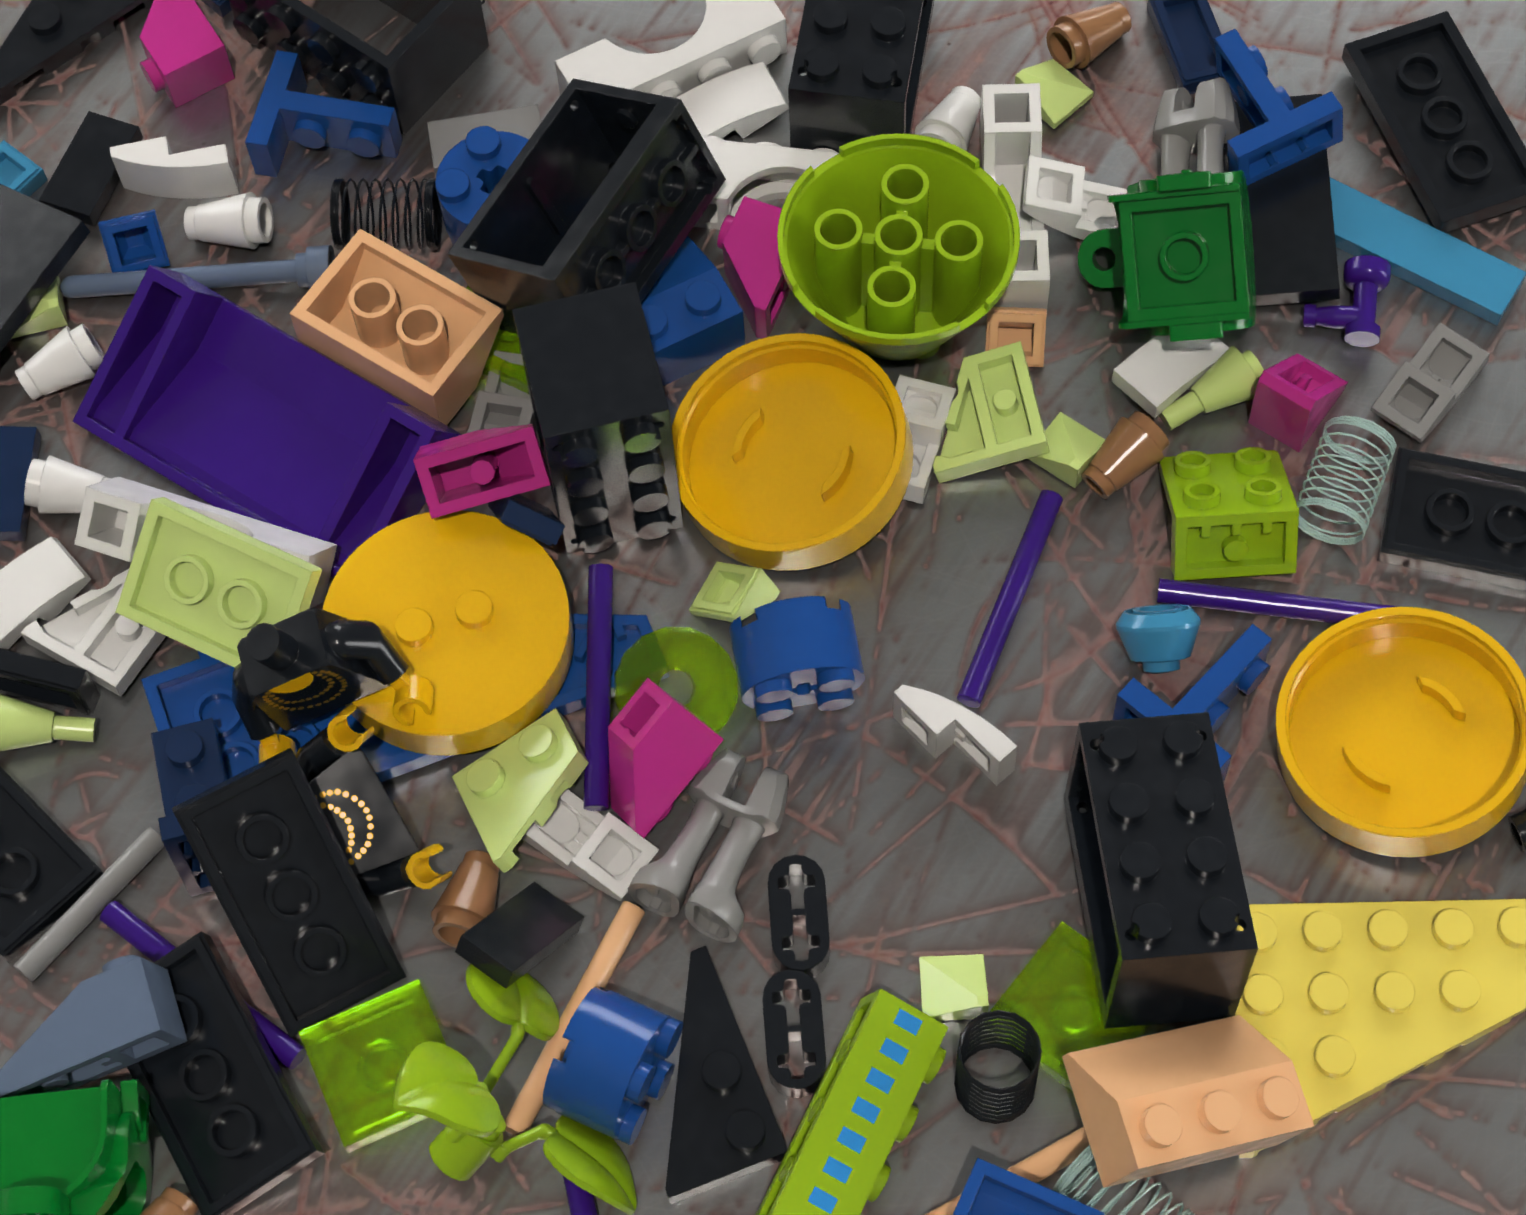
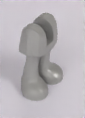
(1196, 126)
(713, 902)

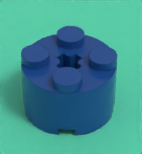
(472, 172)
(797, 657)
(612, 1064)

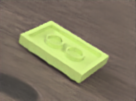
(210, 581)

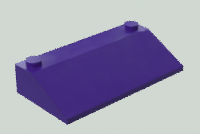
(255, 417)

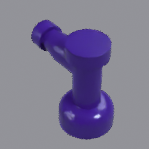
(1366, 277)

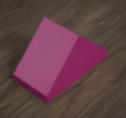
(1294, 400)

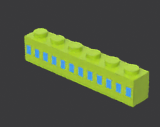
(858, 1111)

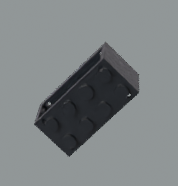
(859, 70)
(408, 78)
(590, 200)
(601, 417)
(1158, 871)

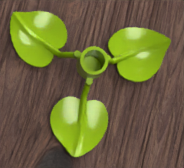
(446, 1088)

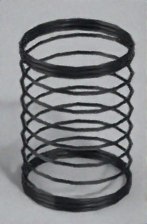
(432, 226)
(969, 1046)

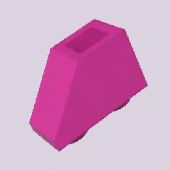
(654, 755)

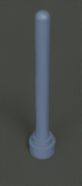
(303, 269)

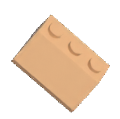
(399, 325)
(1184, 1098)

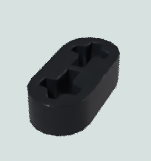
(813, 916)
(779, 1035)

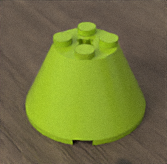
(898, 243)

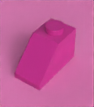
(182, 51)
(754, 263)
(480, 468)

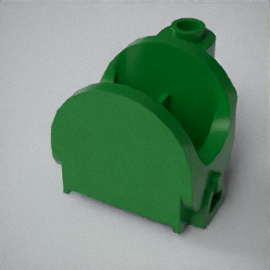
(1180, 255)
(76, 1151)

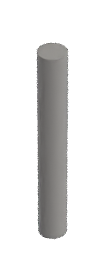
(89, 905)

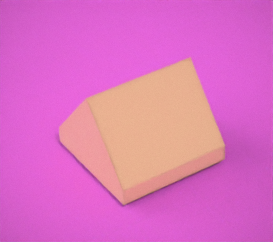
(1016, 324)

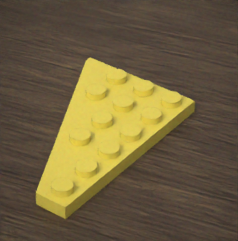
(1380, 987)

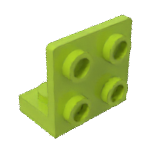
(1230, 514)

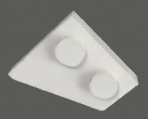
(97, 638)

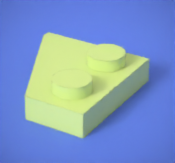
(992, 417)
(520, 783)

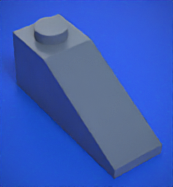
(98, 1030)

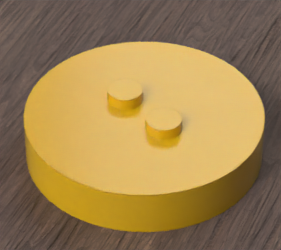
(792, 451)
(468, 612)
(1403, 731)

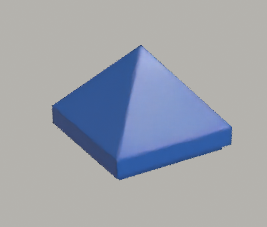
(134, 242)

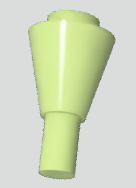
(1224, 384)
(32, 725)

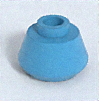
(1159, 635)

